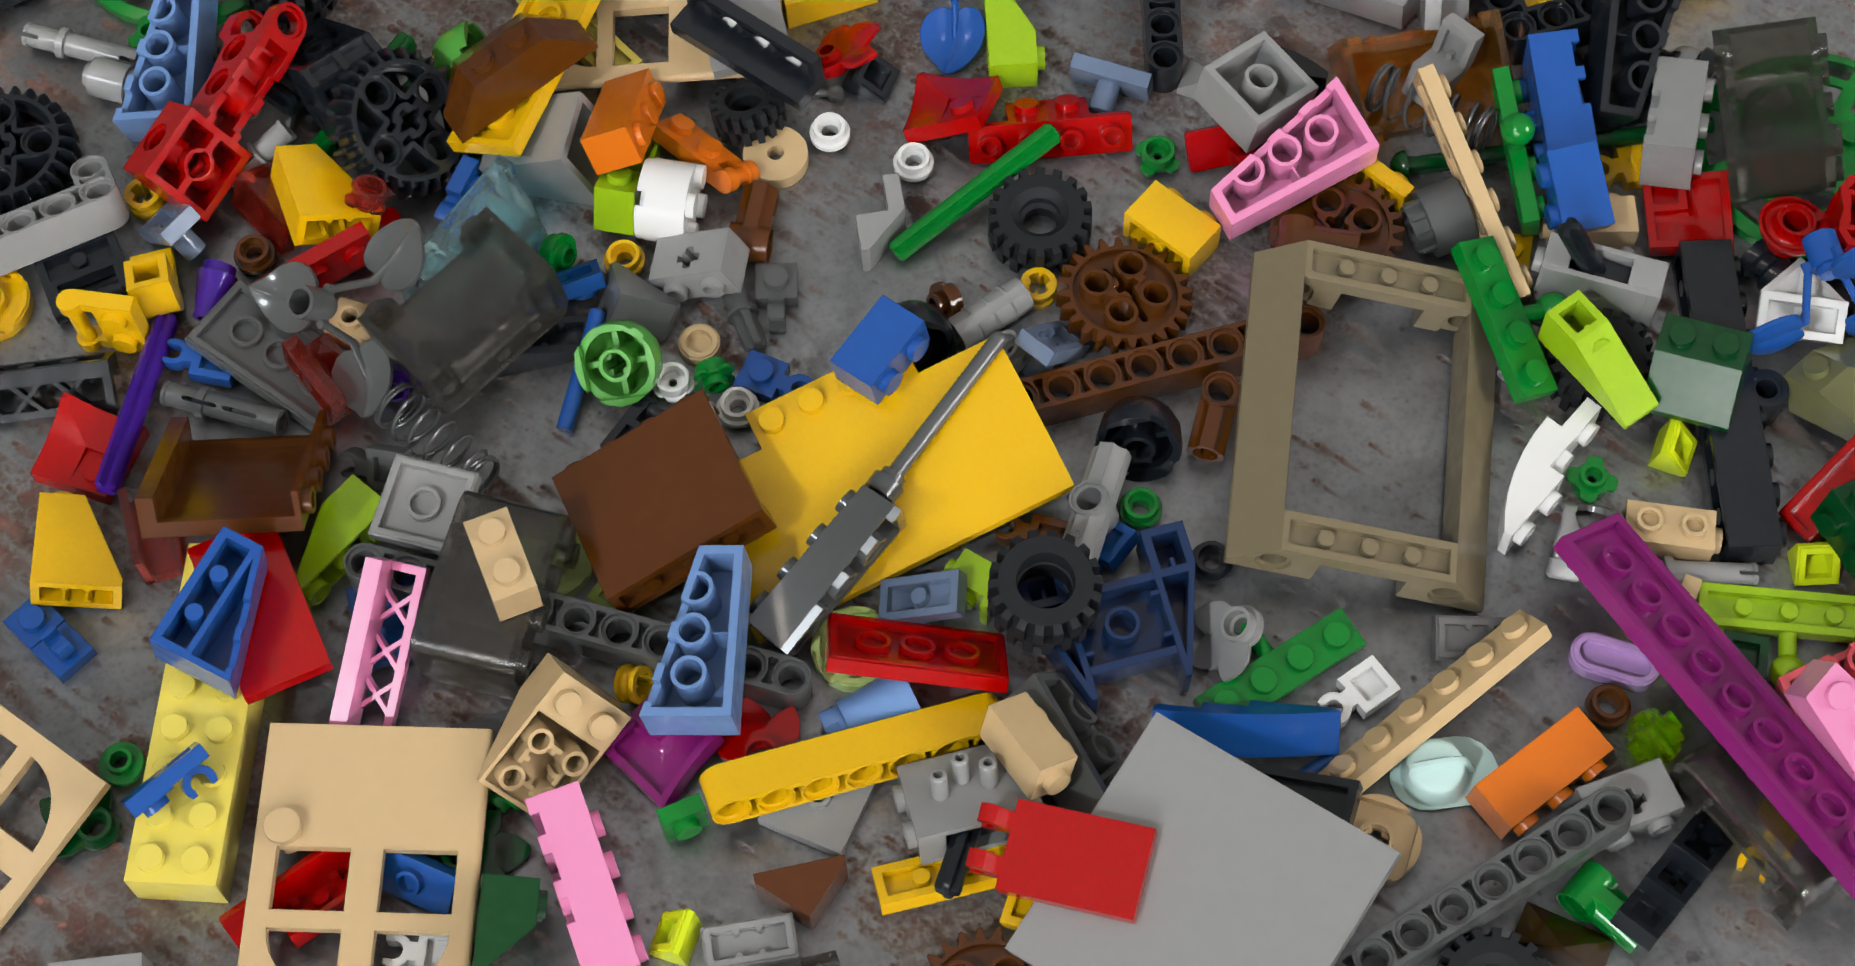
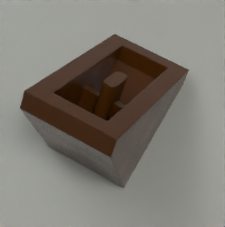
(803, 888)

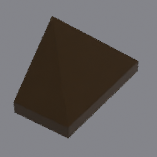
(1561, 939)

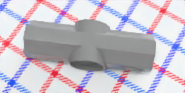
(1096, 497)

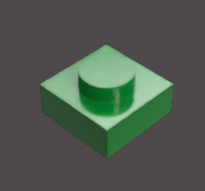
(683, 818)

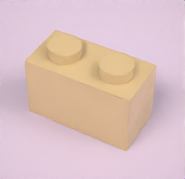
(503, 564)

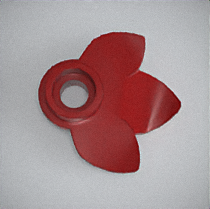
(847, 48)
(760, 731)

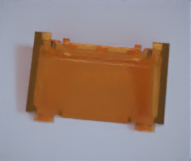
(1358, 61)

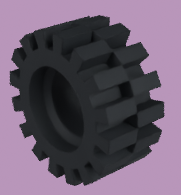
(746, 113)

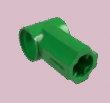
(1595, 898)

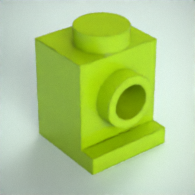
(977, 573)

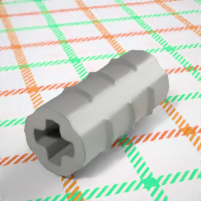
(991, 313)

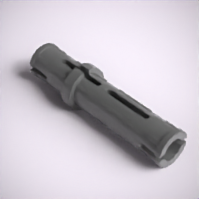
(181, 395)

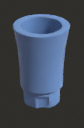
(869, 704)

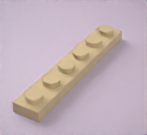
(1467, 169)
(1440, 700)

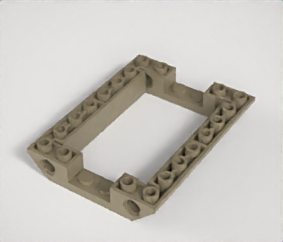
(1296, 543)

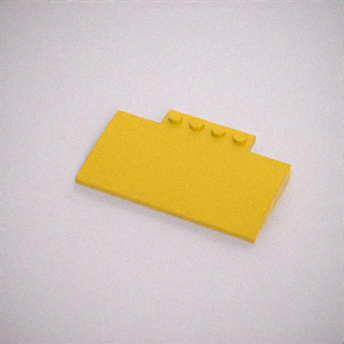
(971, 478)

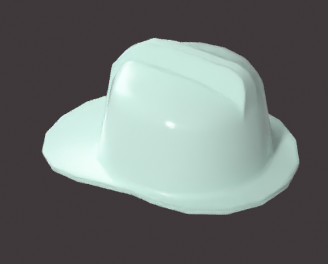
(1441, 773)

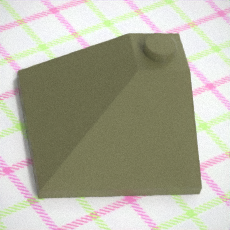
(1825, 388)

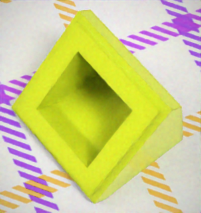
(1673, 449)
(1813, 564)
(676, 936)

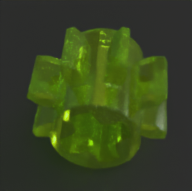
(1654, 735)

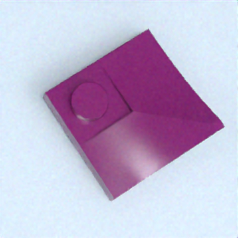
(659, 763)

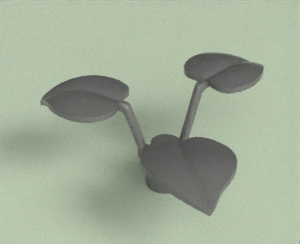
(294, 300)

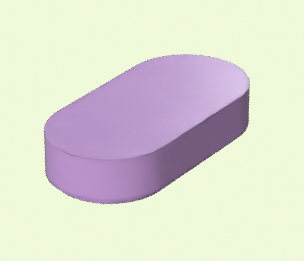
(1611, 662)

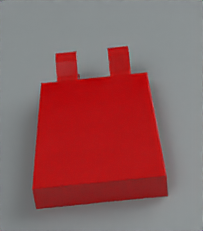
(1067, 858)

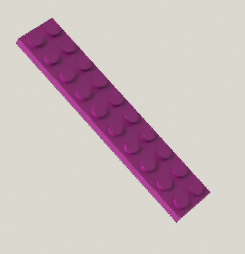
(1719, 687)

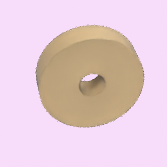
(787, 169)

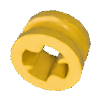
(142, 210)
(1041, 276)
(633, 683)

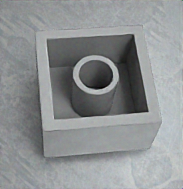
(1254, 90)

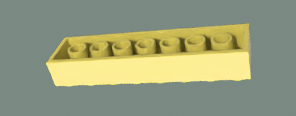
(194, 843)

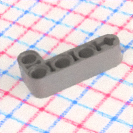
(64, 217)

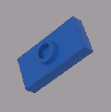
(420, 881)

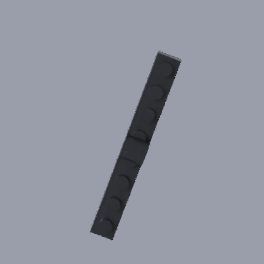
(1741, 460)

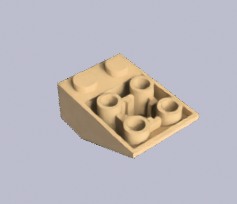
(551, 733)

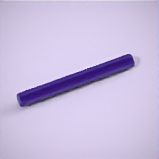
(135, 405)

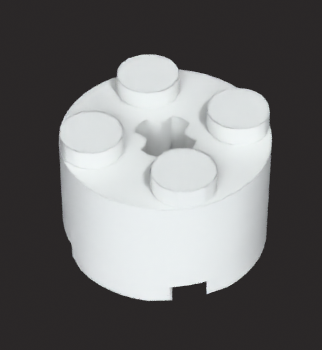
(669, 198)

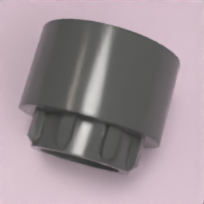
(1439, 217)

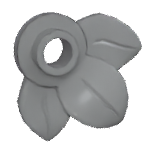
(1223, 643)

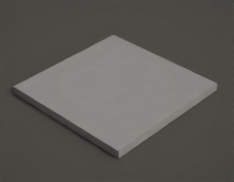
(1234, 870)

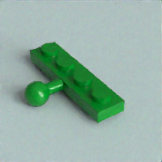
(1516, 131)
(1506, 319)
(1289, 665)

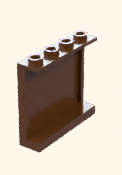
(232, 482)
(658, 497)

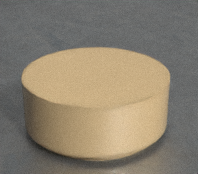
(699, 343)

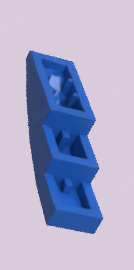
(1261, 727)

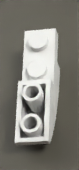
(1540, 472)

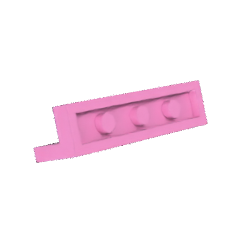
(366, 635)

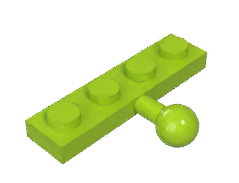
(1782, 615)

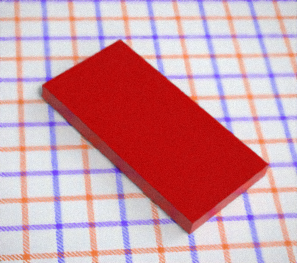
(284, 637)
(916, 653)

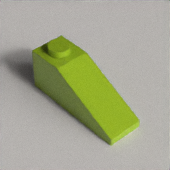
(1011, 45)

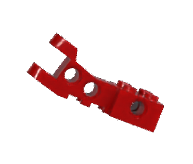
(194, 148)

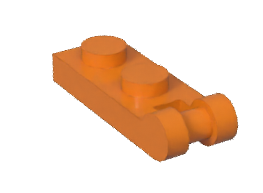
(693, 145)

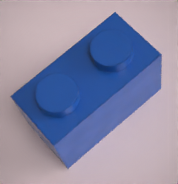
(1575, 186)
(881, 350)

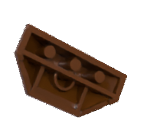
(510, 68)

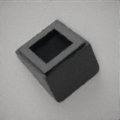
(871, 80)

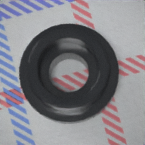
(1211, 551)

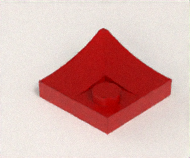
(950, 106)
(1688, 214)
(78, 447)

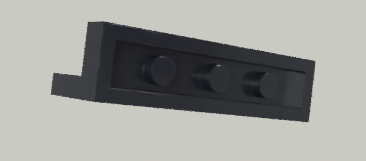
(752, 49)
(56, 372)

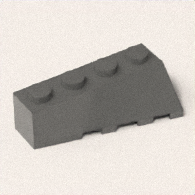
(827, 569)
(1074, 720)

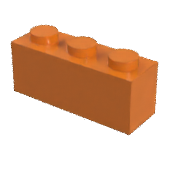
(623, 121)
(1540, 775)

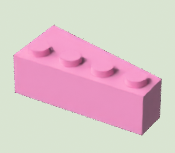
(1300, 160)
(1826, 705)

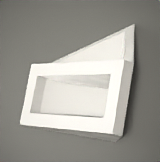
(1784, 298)

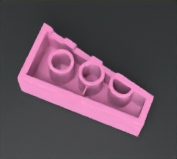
(584, 878)

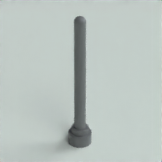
(890, 479)

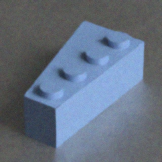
(171, 62)
(704, 662)

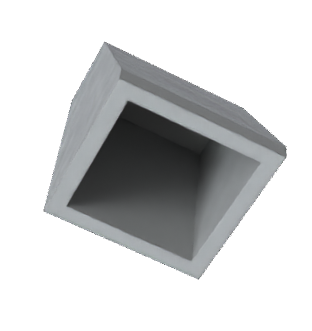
(554, 158)

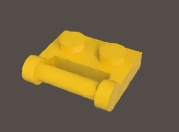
(118, 319)

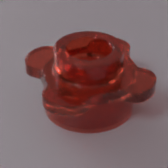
(368, 194)

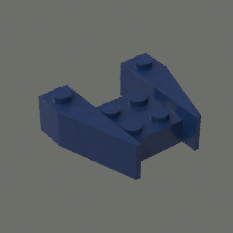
(1141, 619)

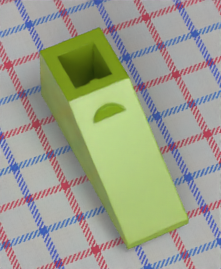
(617, 195)
(1597, 358)
(338, 527)

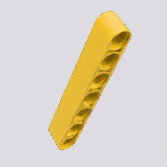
(840, 760)

